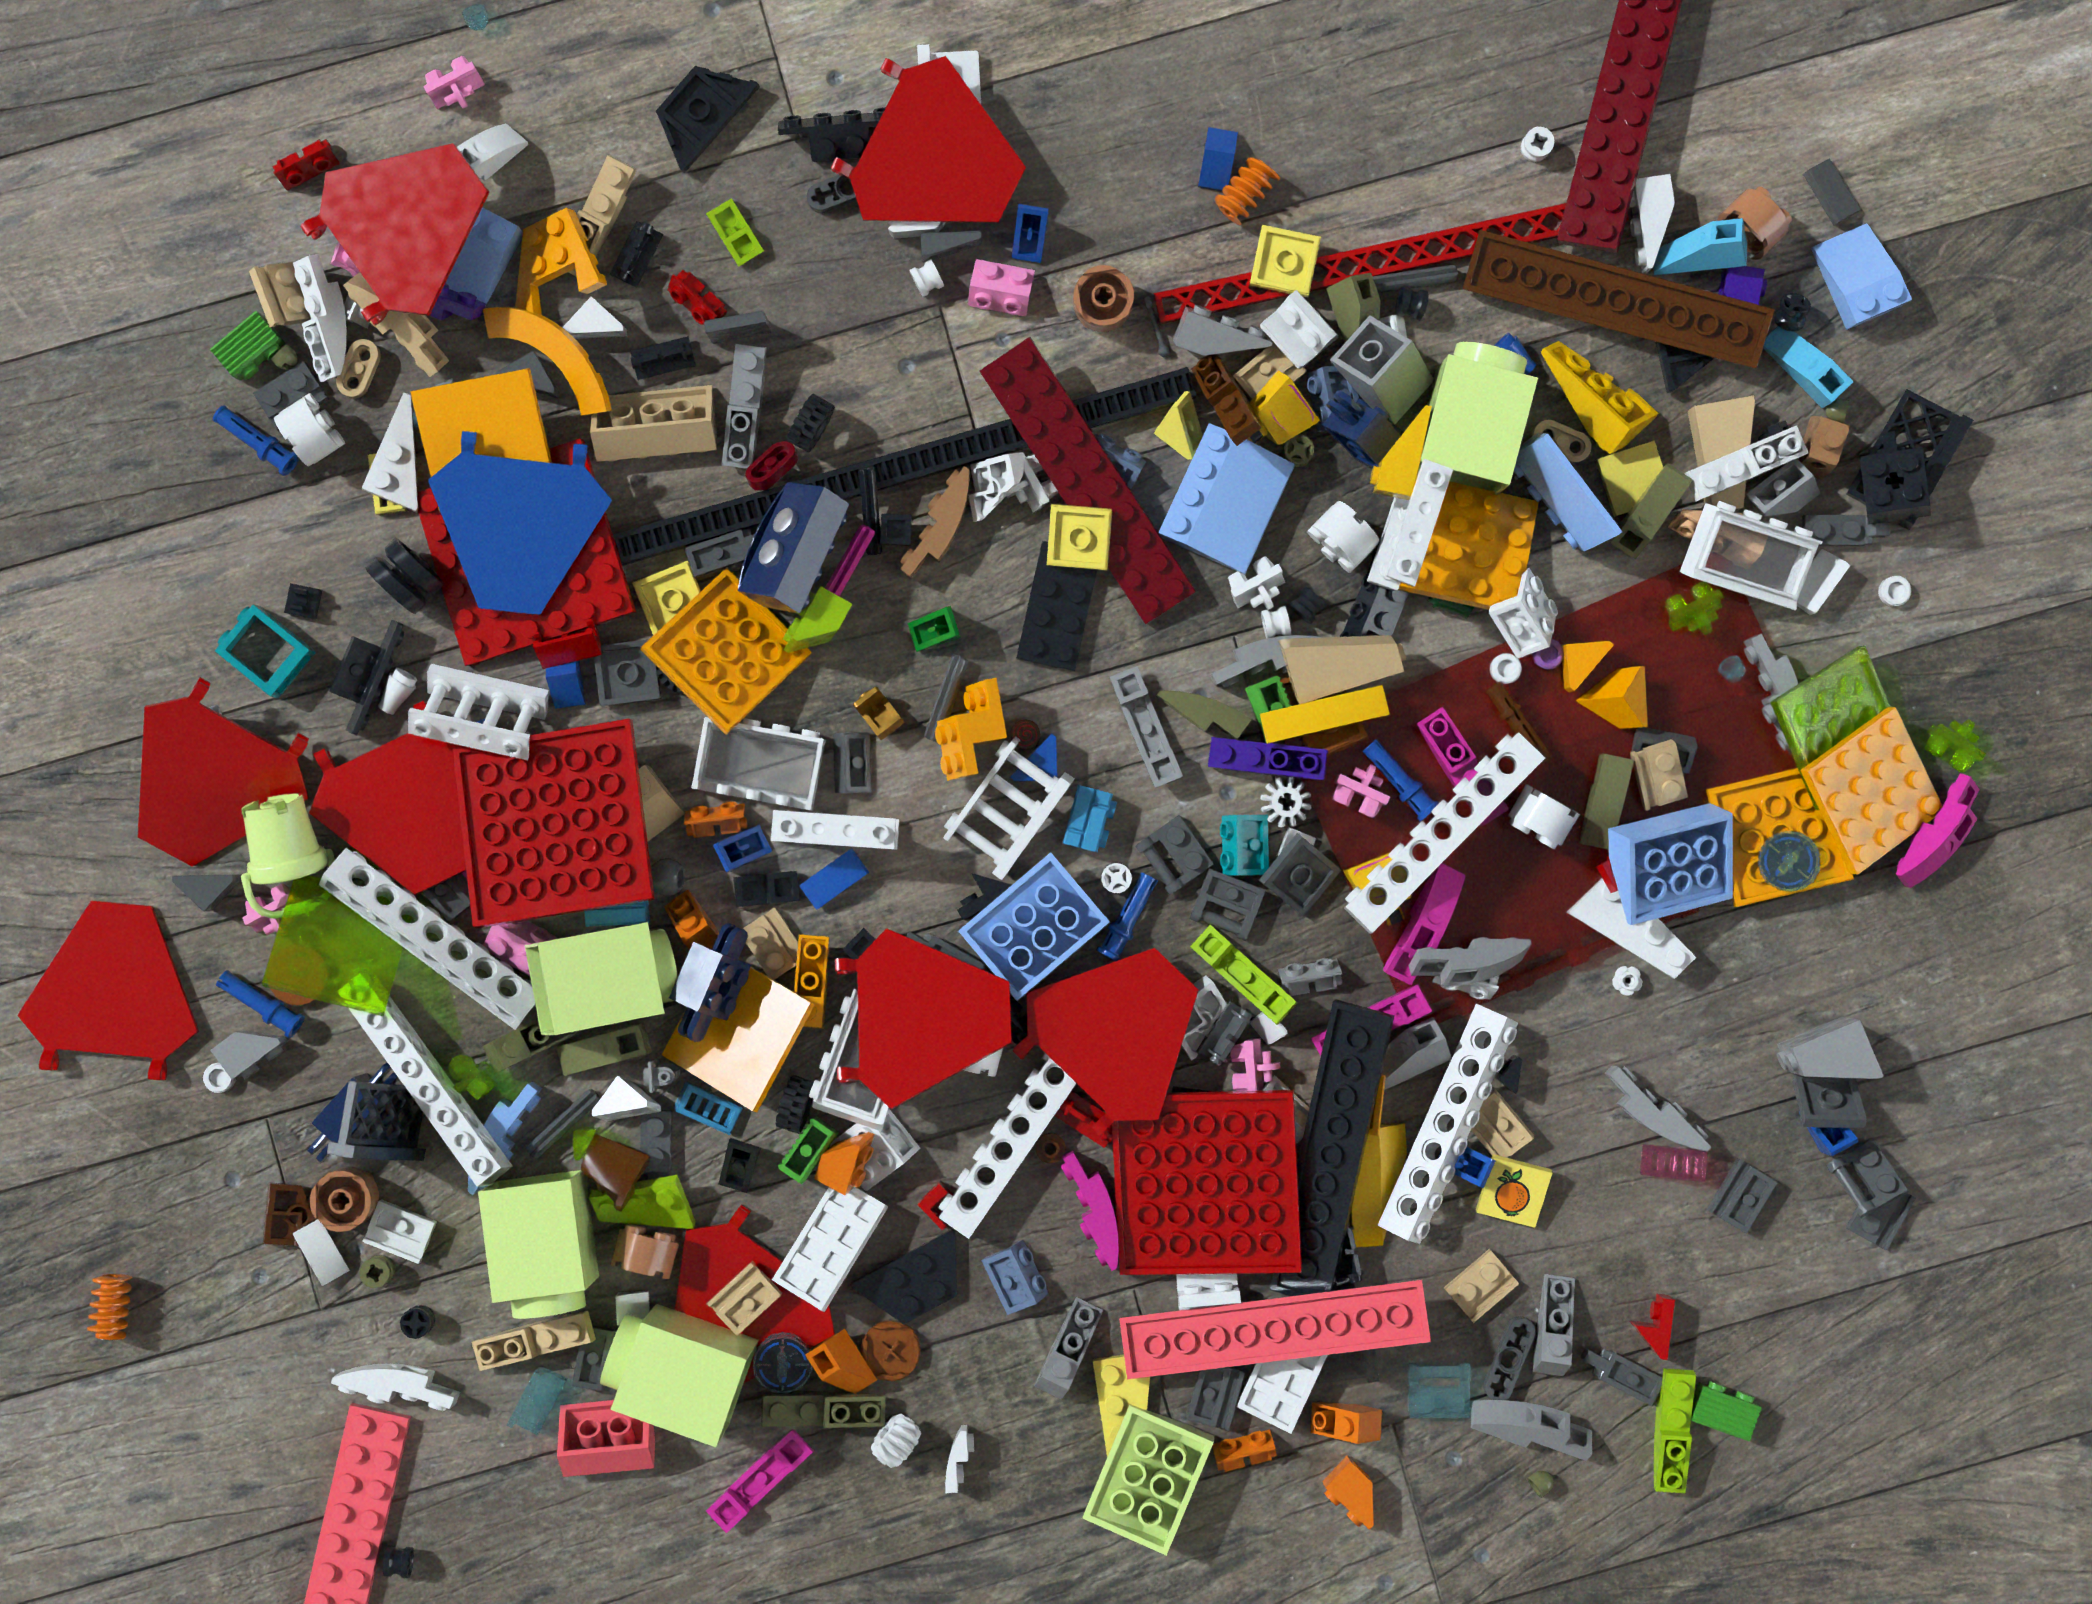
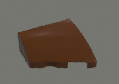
(614, 1168)
(285, 1213)

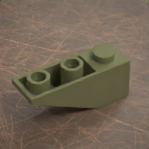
(1354, 302)
(1651, 511)
(521, 1045)
(604, 1049)

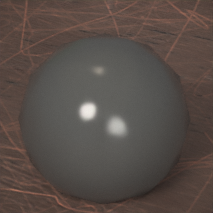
(667, 876)

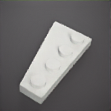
(1647, 940)

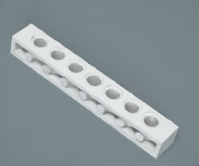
(1525, 760)
(413, 937)
(435, 1094)
(1434, 1131)
(967, 1219)

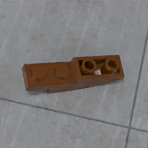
(1226, 398)

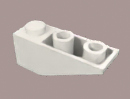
(1651, 211)

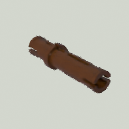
(1515, 718)

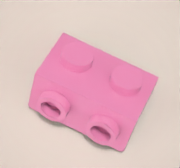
(1000, 287)
(508, 942)

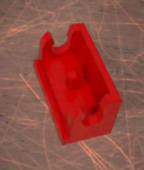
(568, 647)

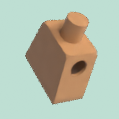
(1825, 443)

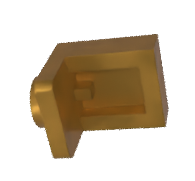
(878, 713)

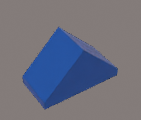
(1217, 159)
(1030, 233)
(566, 685)
(1043, 757)
(742, 848)
(1832, 1140)
(1474, 1166)

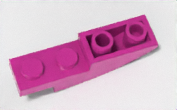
(1455, 754)
(1937, 843)
(1428, 920)
(1100, 1219)

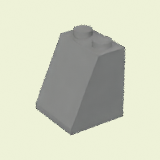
(1383, 368)
(1831, 1050)

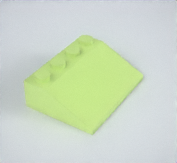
(1149, 1478)

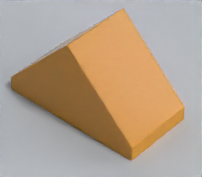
(1580, 660)

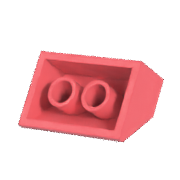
(602, 1440)

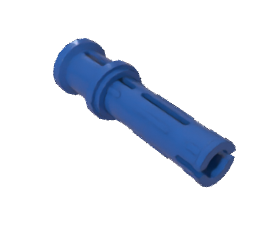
(266, 447)
(1409, 790)
(1121, 929)
(271, 1010)

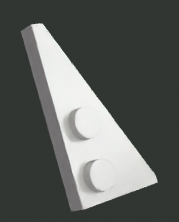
(394, 466)

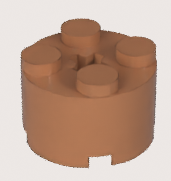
(1762, 219)
(1107, 281)
(333, 1211)
(645, 1252)

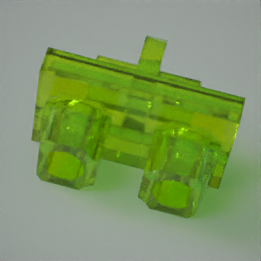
(1697, 613)
(1943, 737)
(472, 1076)

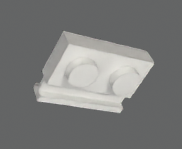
(399, 1231)

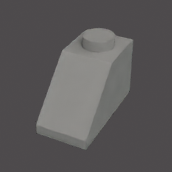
(1785, 490)

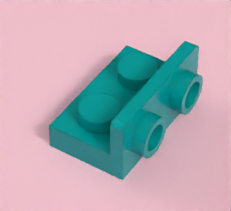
(1244, 844)

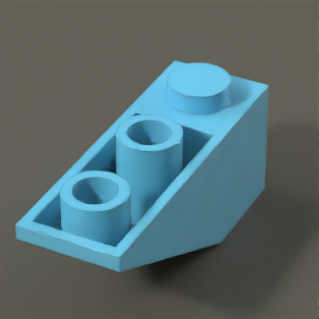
(1706, 248)
(1807, 366)

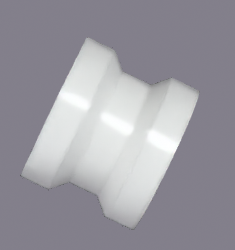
(1535, 150)
(926, 278)
(1276, 622)
(1116, 881)

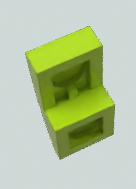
(734, 232)

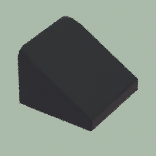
(1510, 1073)

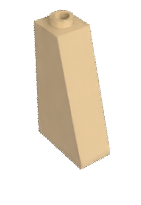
(1719, 431)
(1338, 663)

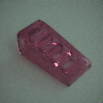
(1699, 1167)

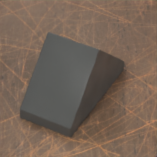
(542, 381)
(207, 890)

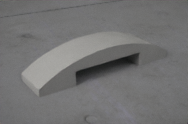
(1145, 727)

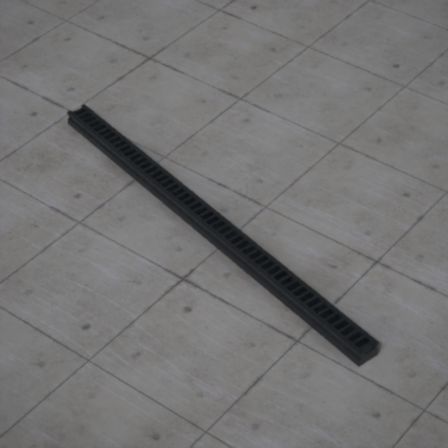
(896, 468)

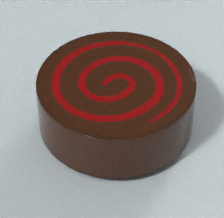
(1027, 732)

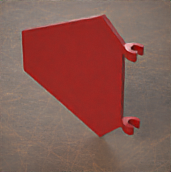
(933, 153)
(402, 223)
(202, 773)
(397, 808)
(111, 991)
(921, 1017)
(1115, 1032)
(718, 1255)

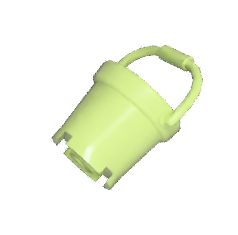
(280, 845)

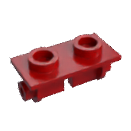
(295, 170)
(686, 290)
(1082, 1116)

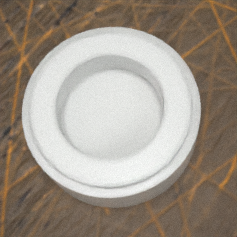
(1894, 591)
(1505, 668)
(217, 1079)

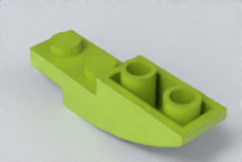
(1672, 1430)

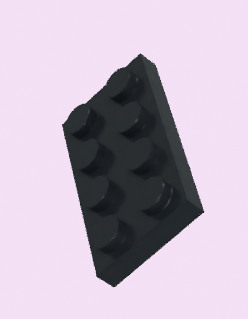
(1056, 614)

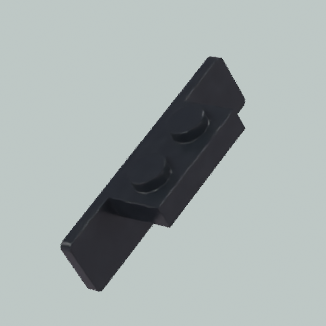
(833, 136)
(1374, 609)
(362, 671)

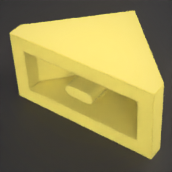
(1181, 427)

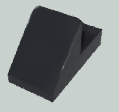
(990, 889)
(739, 1165)

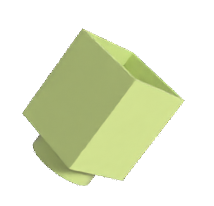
(1479, 414)
(601, 978)
(539, 1243)
(678, 1372)

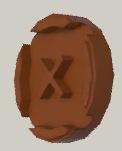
(891, 1350)

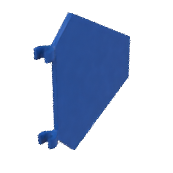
(517, 522)

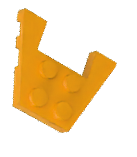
(551, 250)

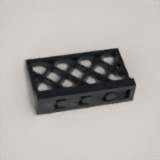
(1942, 452)
(379, 1145)

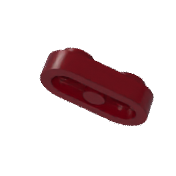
(771, 465)

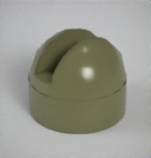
(285, 358)
(1837, 410)
(1541, 1483)

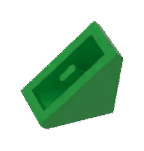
(934, 629)

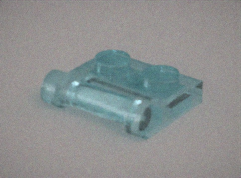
(1439, 1400)

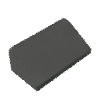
(1831, 191)
(1685, 744)
(852, 762)

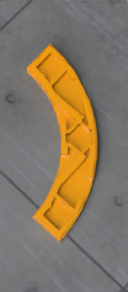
(558, 346)

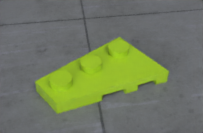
(653, 1204)

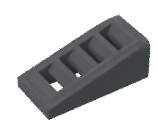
(947, 243)

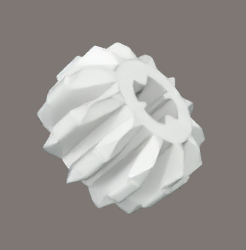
(1294, 796)
(896, 1440)

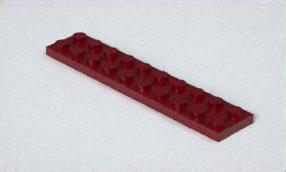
(1618, 124)
(1087, 476)

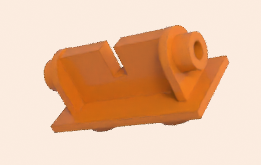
(728, 816)
(1257, 1445)

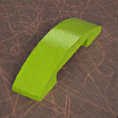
(1243, 975)

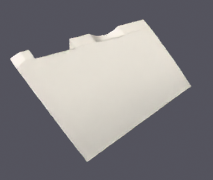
(994, 481)
(1207, 1008)

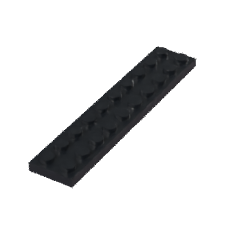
(1336, 1141)

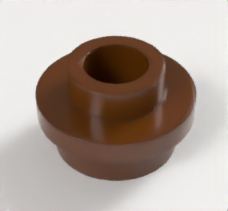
(1050, 1138)

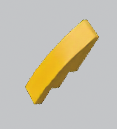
(1324, 714)

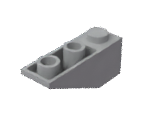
(1211, 335)
(1415, 1052)
(1555, 1326)
(1068, 1348)

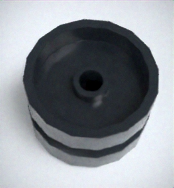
(402, 579)

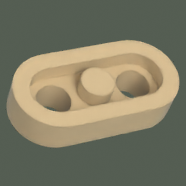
(357, 369)
(1563, 437)

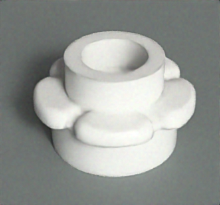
(1635, 980)

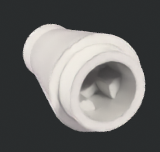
(397, 689)

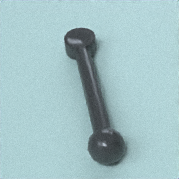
(1164, 350)

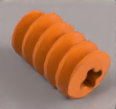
(1245, 188)
(110, 1306)

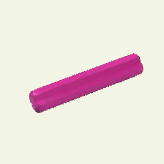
(850, 559)

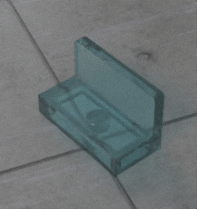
(537, 1400)

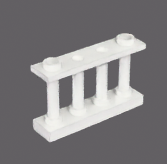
(1410, 529)
(483, 691)
(1036, 810)
(835, 829)

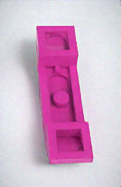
(1405, 1005)
(759, 1480)

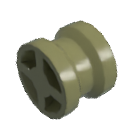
(1302, 447)
(383, 1268)

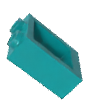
(289, 668)

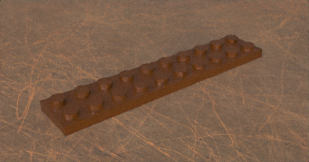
(1618, 299)

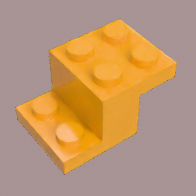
(964, 731)

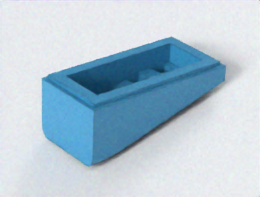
(684, 1096)

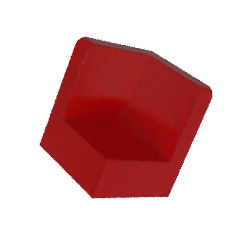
(932, 1200)

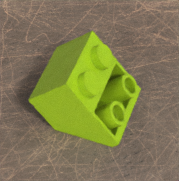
(818, 621)

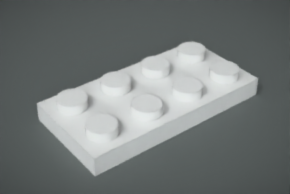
(829, 1245)
(1280, 1390)

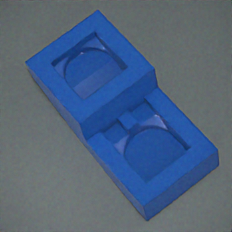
(834, 879)

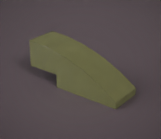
(1204, 711)
(1605, 799)

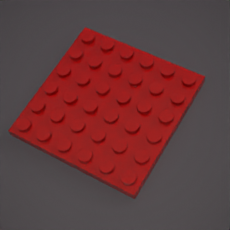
(591, 588)
(554, 827)
(1209, 1186)

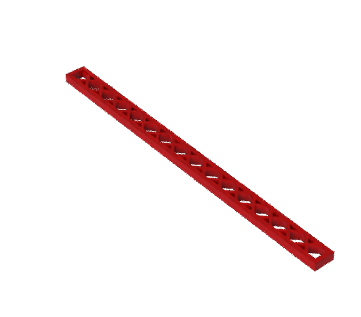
(1352, 255)

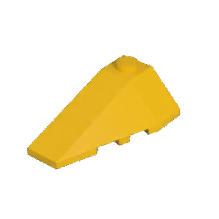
(1604, 409)
(1378, 1175)

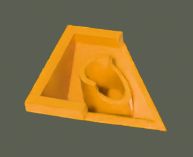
(1619, 698)

